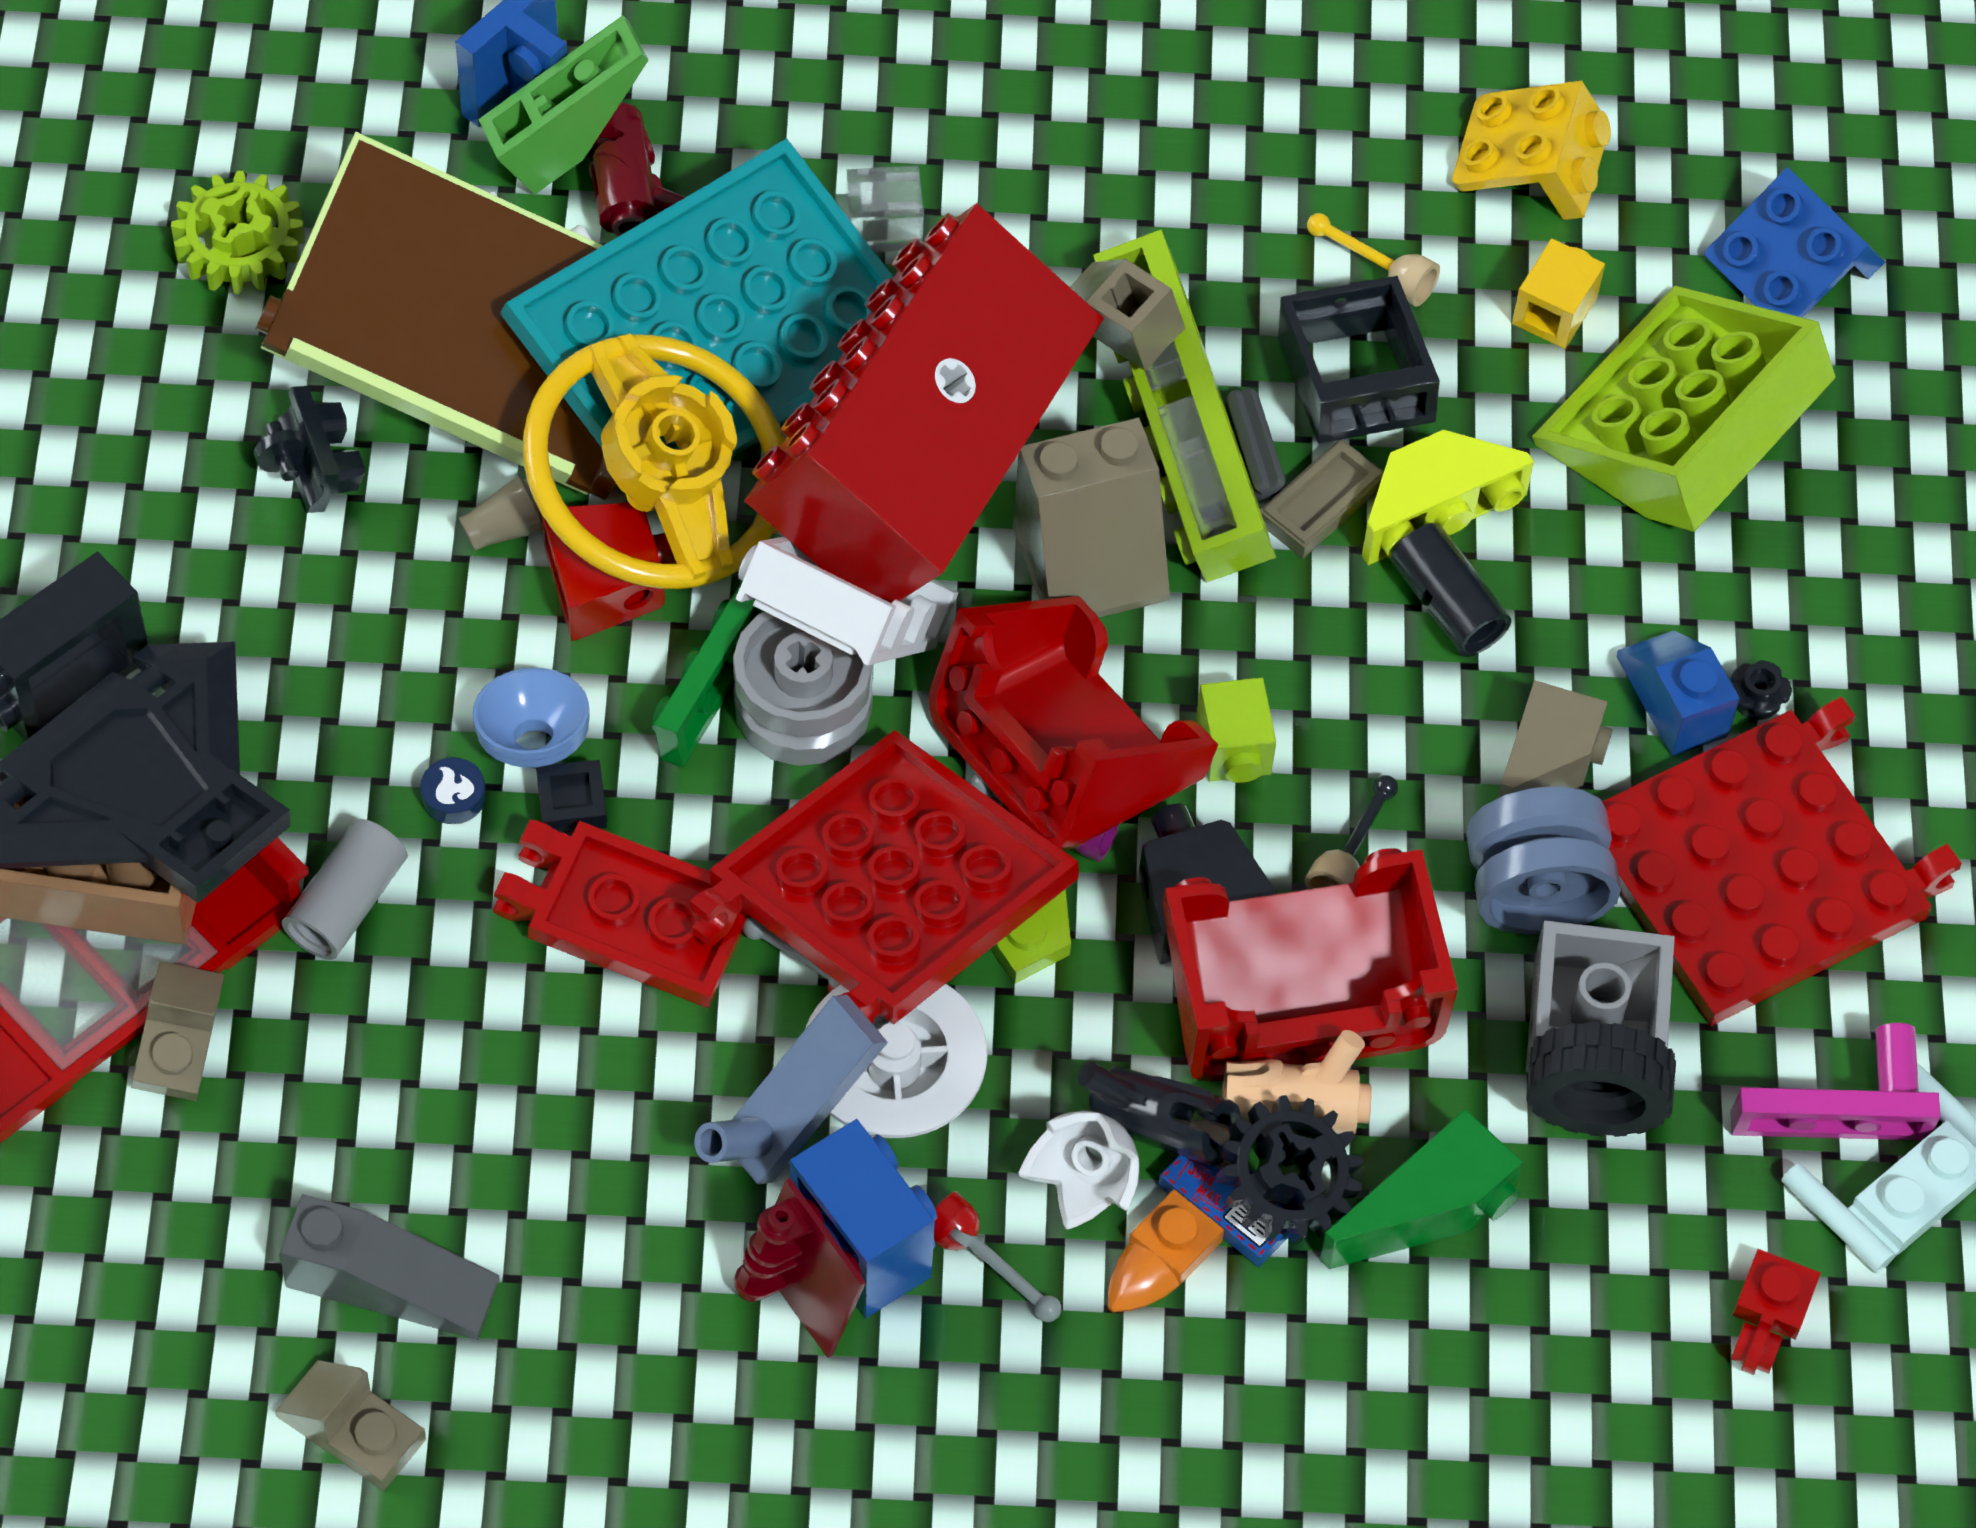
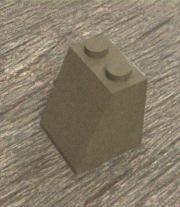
(1093, 518)

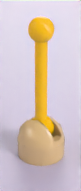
(1416, 272)

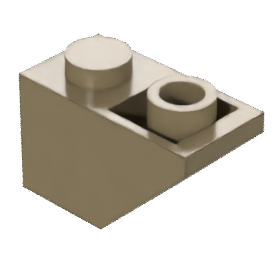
(1136, 310)

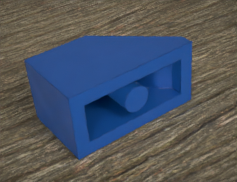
(1681, 689)

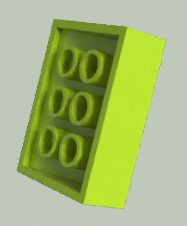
(1689, 404)

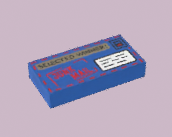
(1199, 1186)

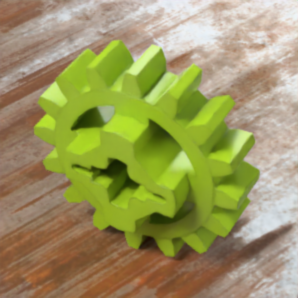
(238, 232)

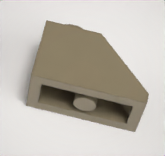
(1556, 740)

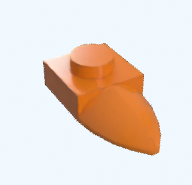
(1162, 1253)

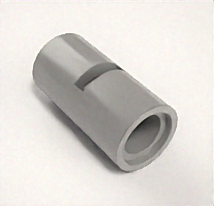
(344, 889)

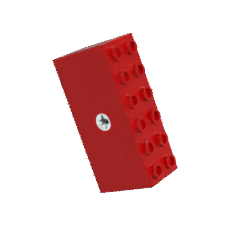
(923, 407)

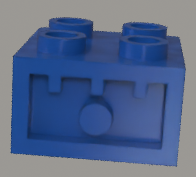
(1789, 248)

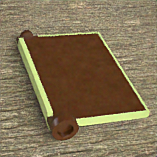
(408, 301)

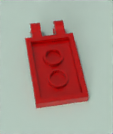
(618, 909)

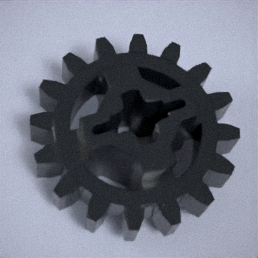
(1280, 1145)

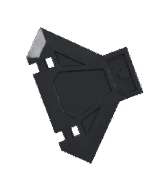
(142, 776)

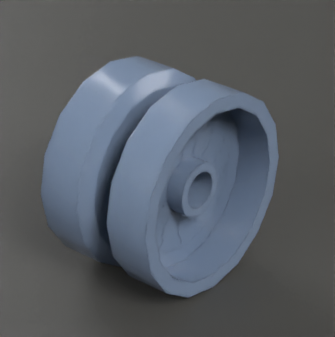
(1542, 859)

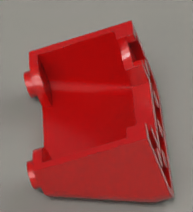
(1046, 729)
(1306, 964)

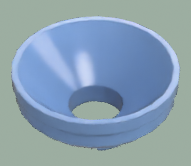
(531, 702)

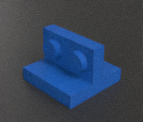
(506, 53)

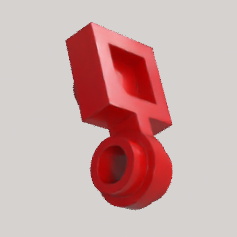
(1776, 1301)

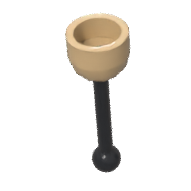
(1340, 866)

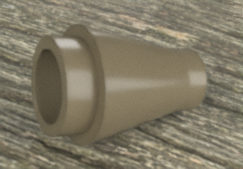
(503, 516)

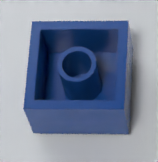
(870, 1211)

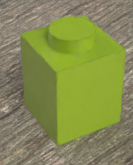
(1242, 725)

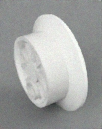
(923, 1072)

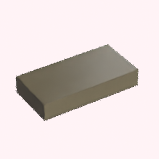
(1321, 498)

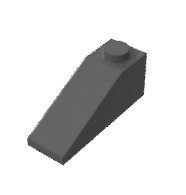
(383, 1269)

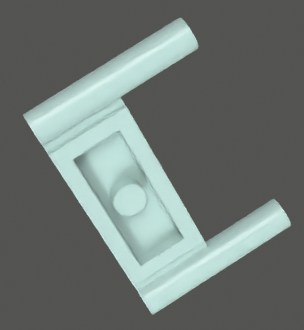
(1909, 1194)

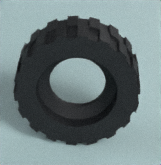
(1601, 1079)

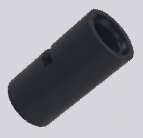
(1451, 589)

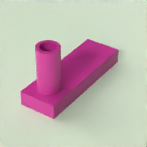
(1889, 1114)

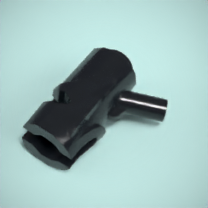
(1148, 1108)

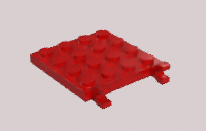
(1764, 863)
(888, 877)

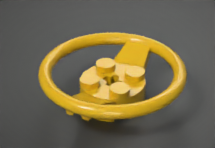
(677, 483)

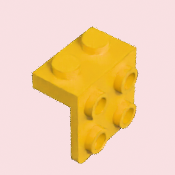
(1534, 137)

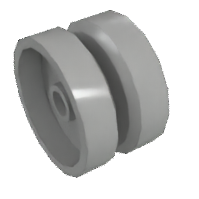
(798, 693)

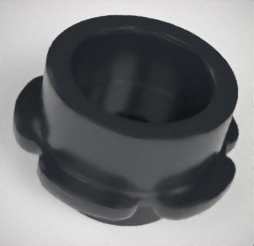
(1759, 703)

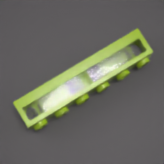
(1193, 436)

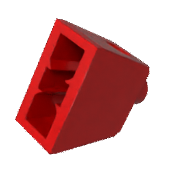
(588, 595)

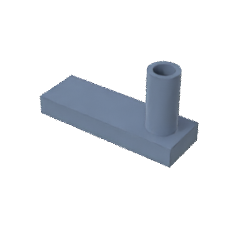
(795, 1093)

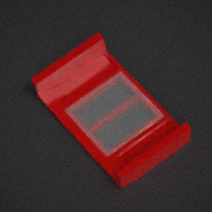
(86, 993)

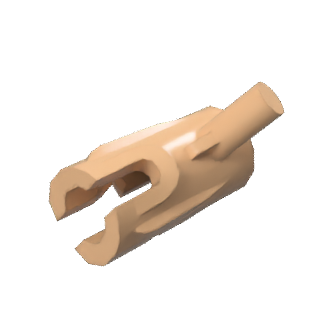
(1325, 1082)

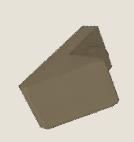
(177, 1031)
(352, 1423)

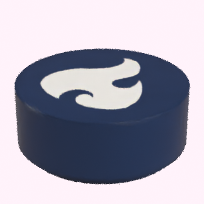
(453, 790)

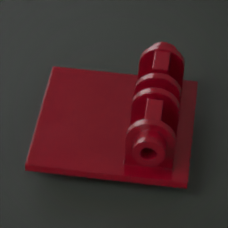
(803, 1263)

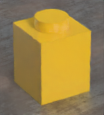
(1558, 293)

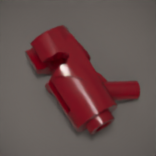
(623, 176)

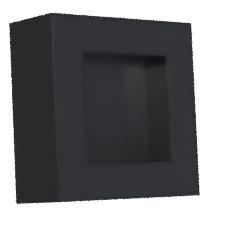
(572, 795)

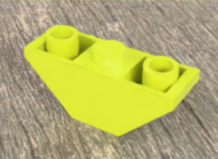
(1443, 482)

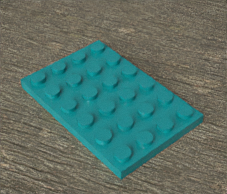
(743, 268)

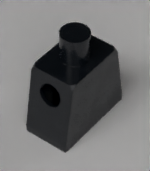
(1192, 852)

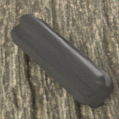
(1255, 442)

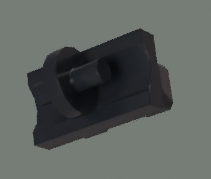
(302, 451)

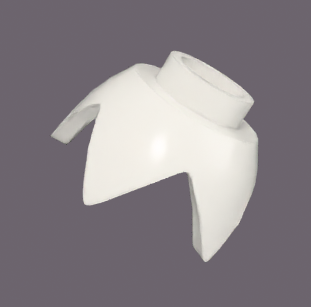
(1083, 1180)

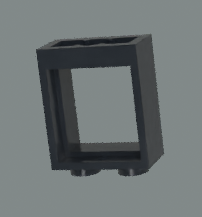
(1364, 402)
(67, 643)

